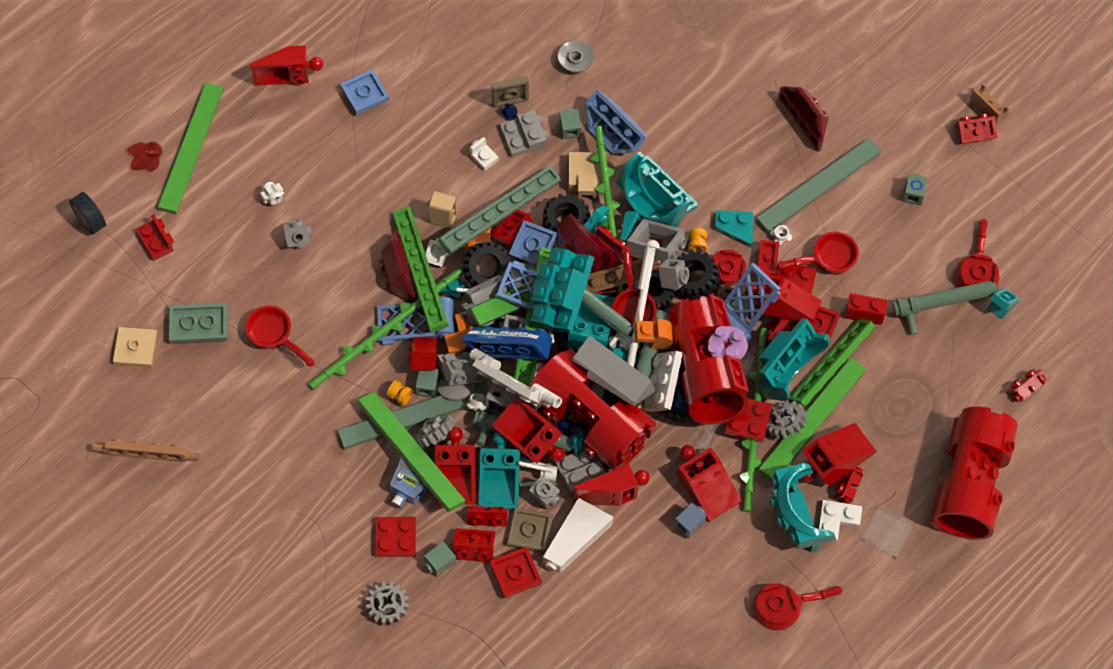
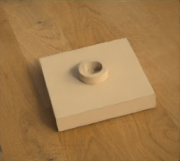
(135, 347)

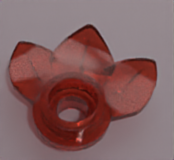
(143, 157)

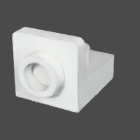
(483, 154)
(435, 253)
(622, 342)

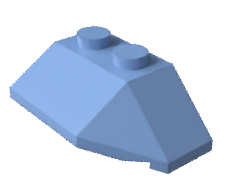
(619, 130)

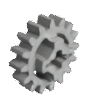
(786, 419)
(435, 430)
(393, 609)

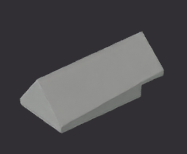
(613, 372)

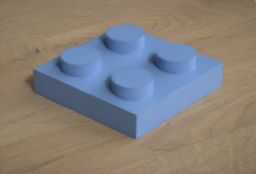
(364, 92)
(530, 240)

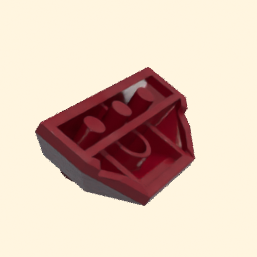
(806, 113)
(579, 240)
(397, 269)

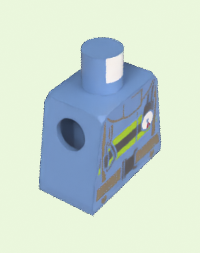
(406, 485)

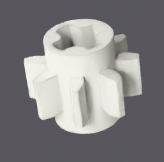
(272, 193)

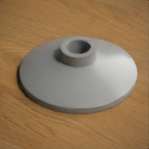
(575, 50)
(454, 392)

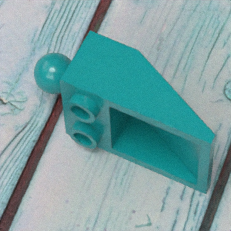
(590, 324)
(499, 478)

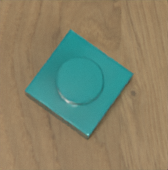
(451, 292)

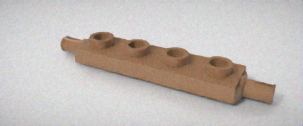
(615, 276)
(149, 451)

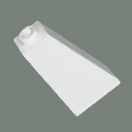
(576, 534)

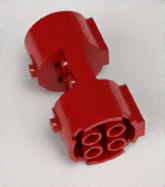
(711, 385)
(614, 432)
(968, 499)

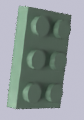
(198, 323)

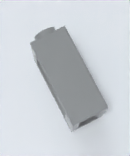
(660, 231)

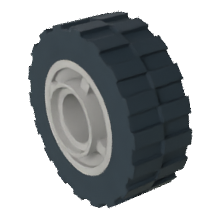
(87, 213)

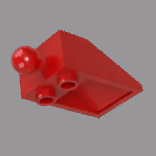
(285, 66)
(792, 303)
(527, 429)
(842, 453)
(455, 468)
(612, 487)
(708, 487)

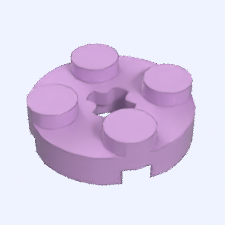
(728, 334)

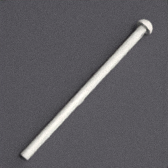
(650, 249)

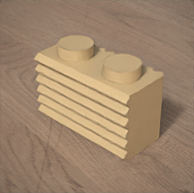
(442, 209)

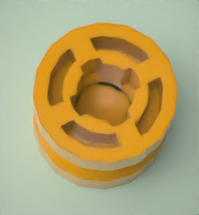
(697, 240)
(399, 392)

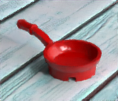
(832, 252)
(977, 267)
(627, 300)
(270, 328)
(780, 606)

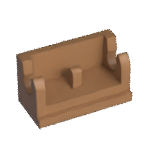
(988, 104)

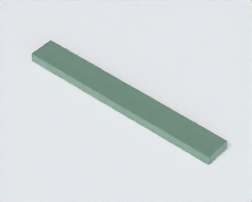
(818, 185)
(499, 210)
(408, 417)

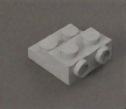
(524, 134)
(458, 368)
(578, 469)

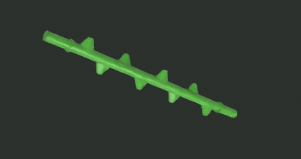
(604, 188)
(367, 345)
(751, 445)

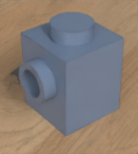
(690, 520)

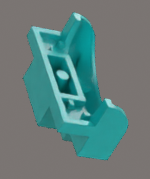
(659, 196)
(560, 288)
(787, 356)
(793, 509)

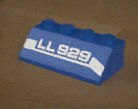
(509, 342)

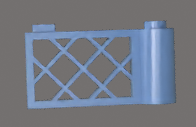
(529, 273)
(448, 307)
(737, 319)

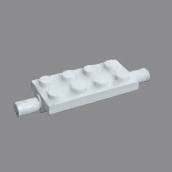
(490, 368)

